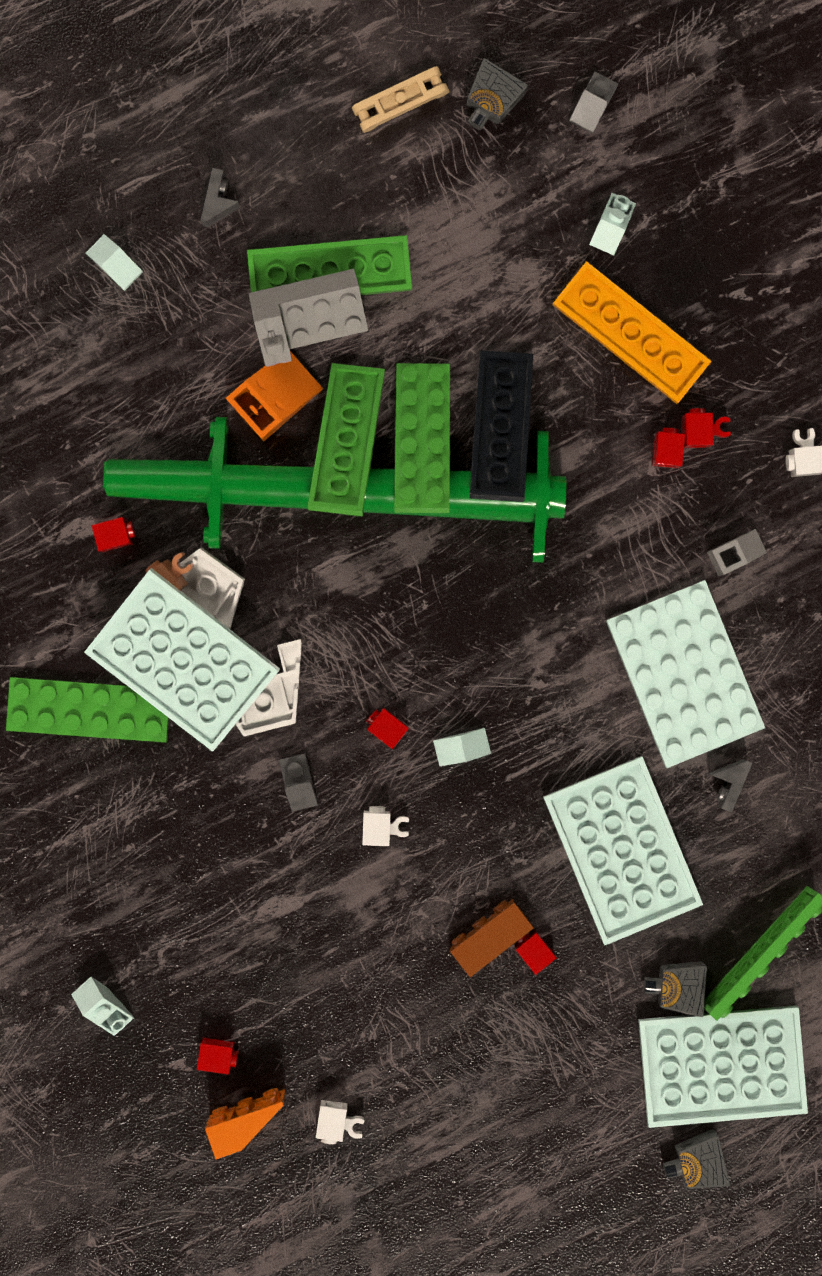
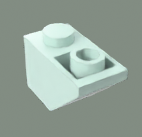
(612, 223)
(101, 1006)

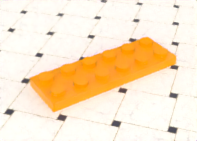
(631, 332)

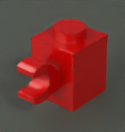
(700, 428)

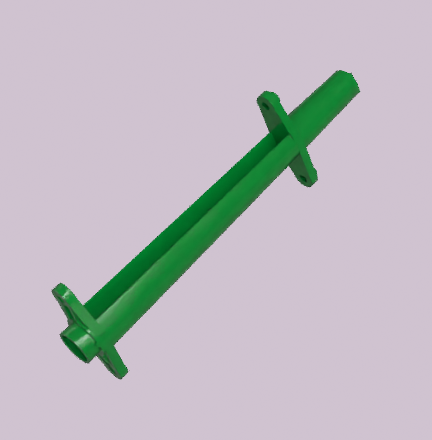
(290, 487)

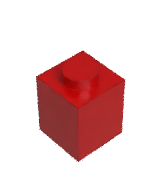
(668, 448)
(113, 534)
(386, 727)
(534, 951)
(217, 1056)

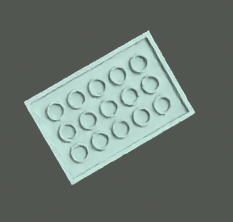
(182, 660)
(685, 674)
(623, 850)
(724, 1067)

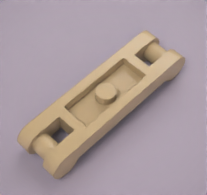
(400, 99)

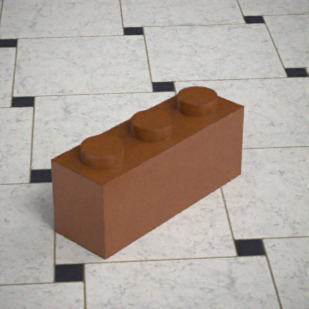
(490, 937)

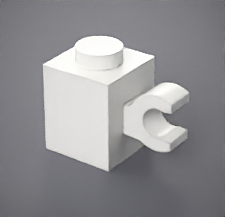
(807, 459)
(378, 826)
(333, 1121)

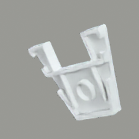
(213, 585)
(279, 699)

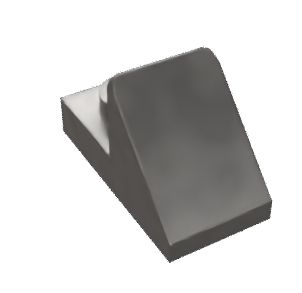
(593, 102)
(216, 207)
(735, 775)
(298, 782)

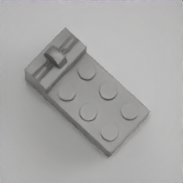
(306, 314)

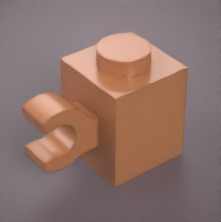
(172, 571)

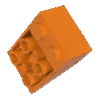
(274, 396)
(235, 1127)

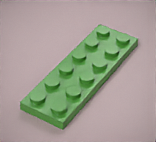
(379, 264)
(422, 438)
(346, 440)
(83, 710)
(767, 947)

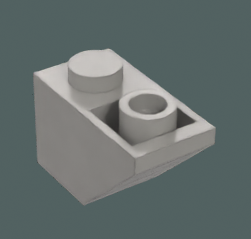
(736, 552)

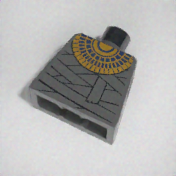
(493, 94)
(679, 987)
(699, 1162)

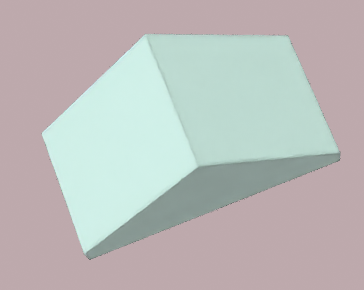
(114, 262)
(462, 747)

